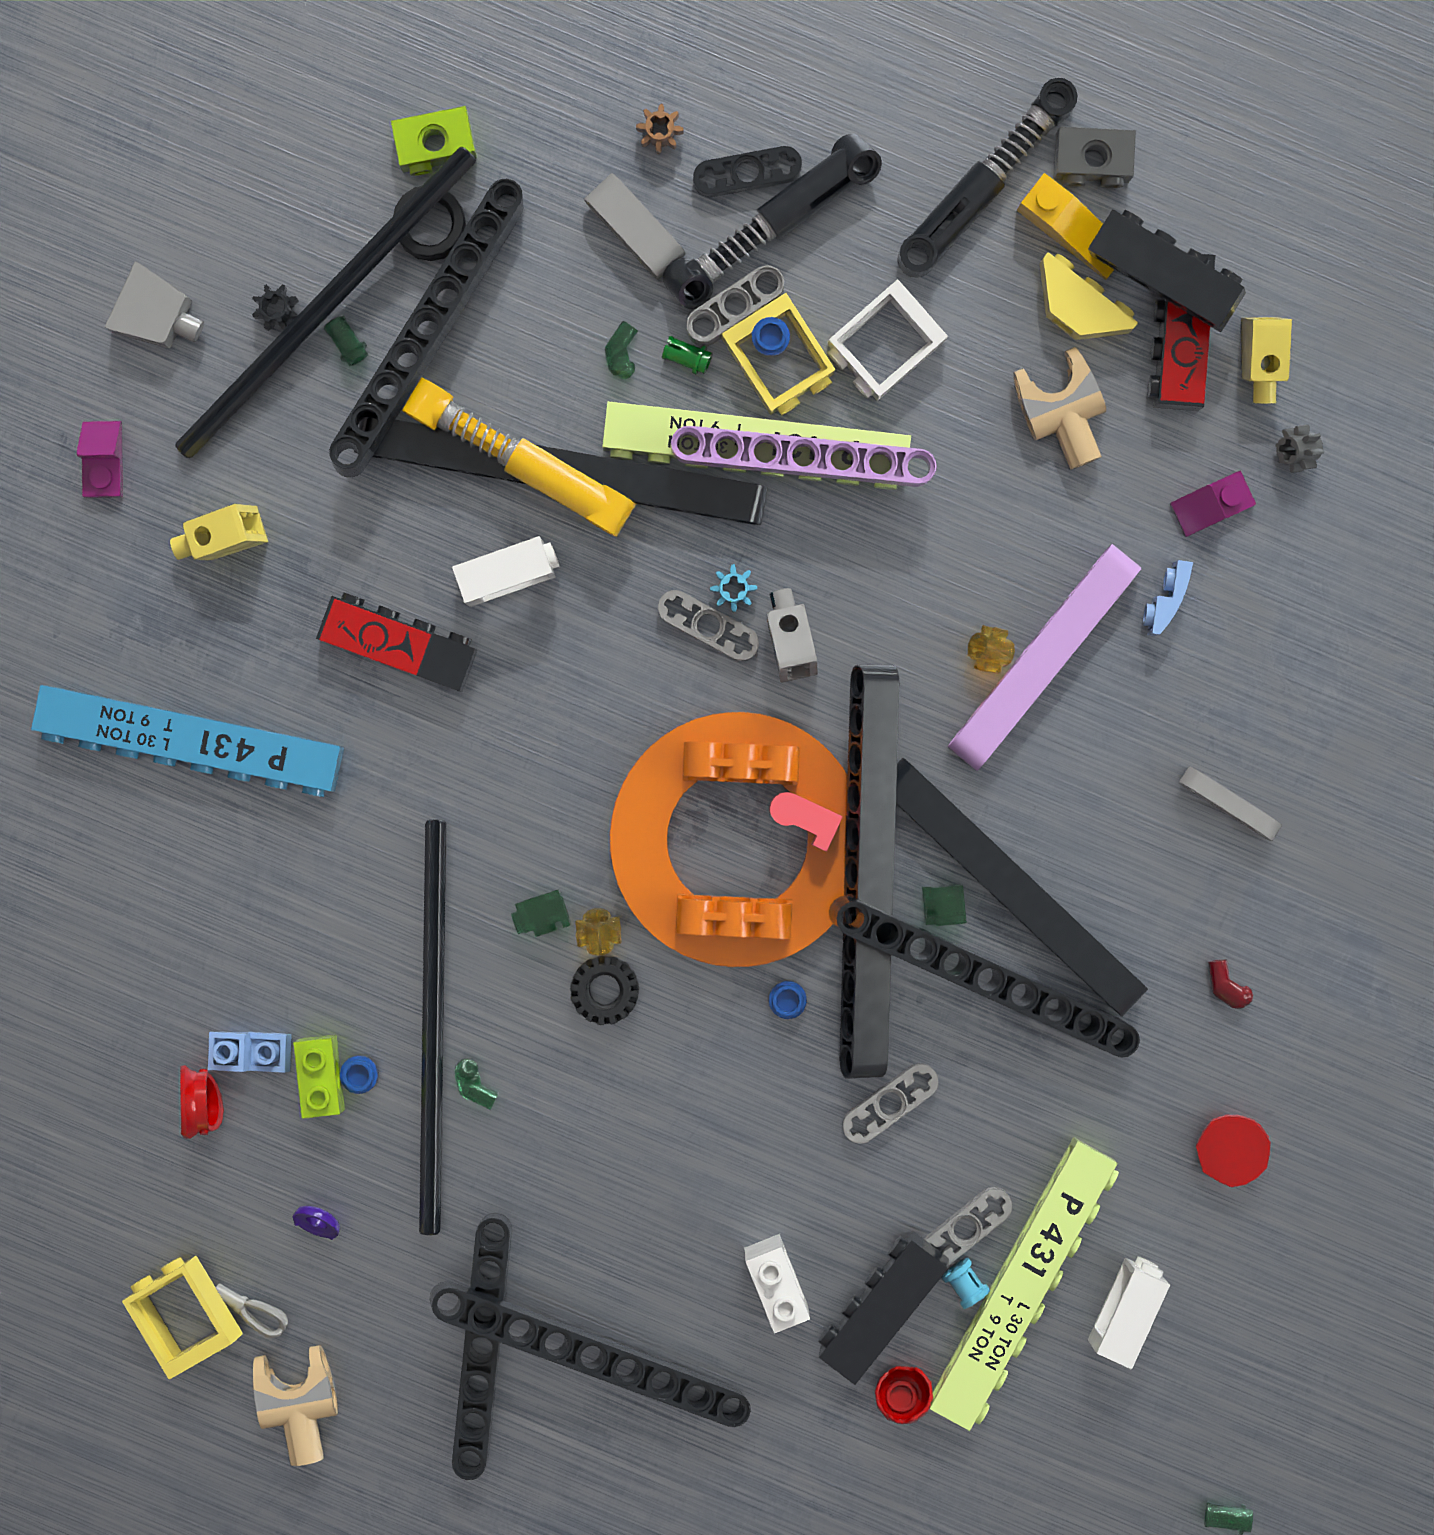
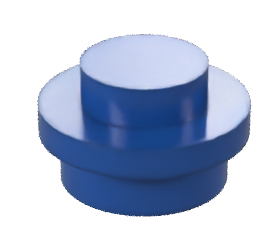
(770, 336)
(787, 1000)
(358, 1074)

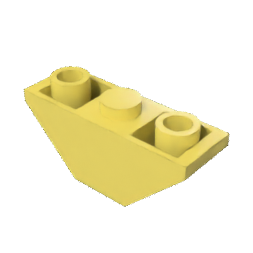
(1079, 303)

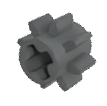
(1299, 448)

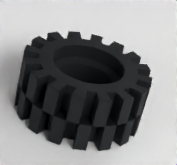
(597, 1012)

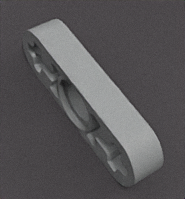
(678, 620)
(1230, 803)
(872, 1127)
(965, 1244)

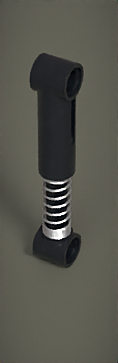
(850, 163)
(985, 180)

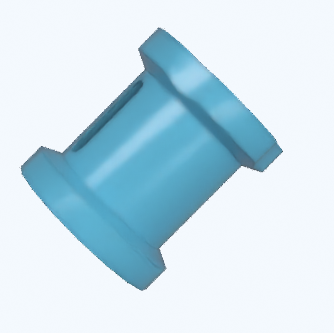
(965, 1283)

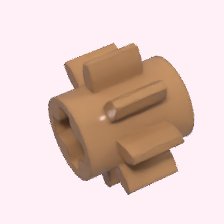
(660, 140)

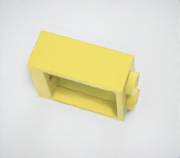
(743, 331)
(156, 1333)

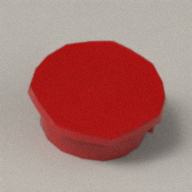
(200, 1103)
(1233, 1150)

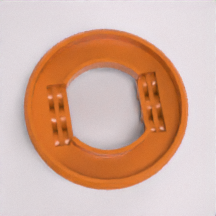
(727, 928)

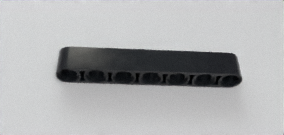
(476, 1363)

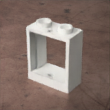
(917, 318)
(506, 571)
(776, 1283)
(1129, 1311)

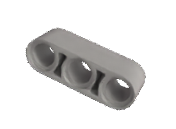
(634, 225)
(743, 289)

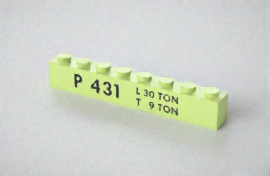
(650, 429)
(1022, 1284)

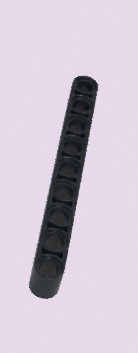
(428, 309)
(1016, 890)
(1000, 986)
(603, 1367)

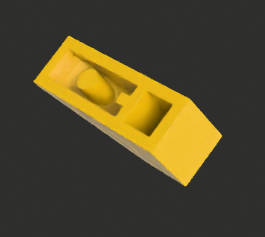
(1064, 220)

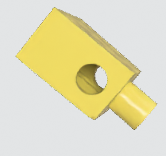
(1265, 338)
(220, 533)

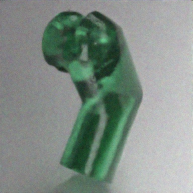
(617, 353)
(470, 1085)

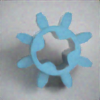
(741, 580)

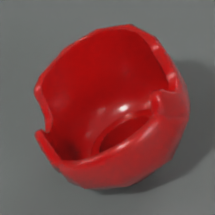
(904, 1394)

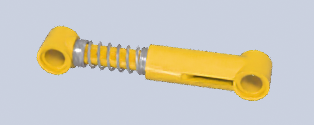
(522, 459)

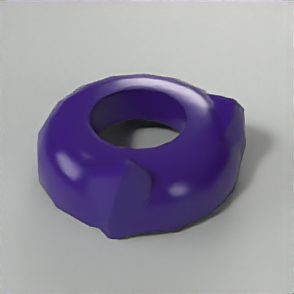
(316, 1221)

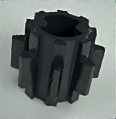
(272, 297)

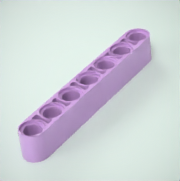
(822, 451)
(1044, 657)

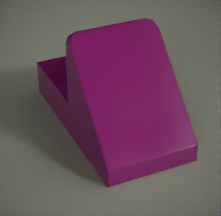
(101, 459)
(1212, 503)

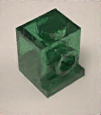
(944, 905)
(541, 913)

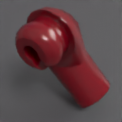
(1226, 989)

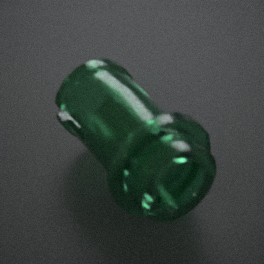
(346, 341)
(1229, 1517)

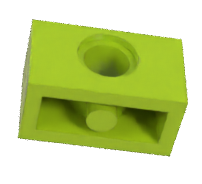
(413, 132)
(319, 1076)

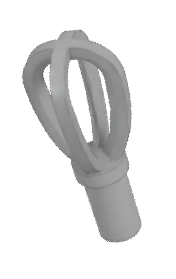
(240, 1303)

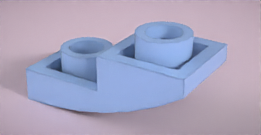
(1163, 609)
(249, 1051)

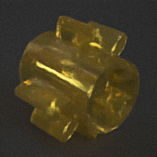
(991, 649)
(598, 931)

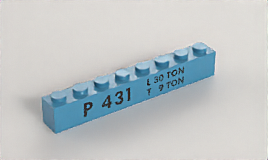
(188, 739)

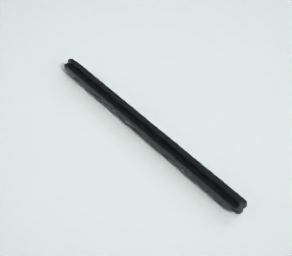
(325, 302)
(432, 1027)

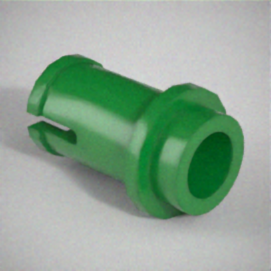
(687, 355)

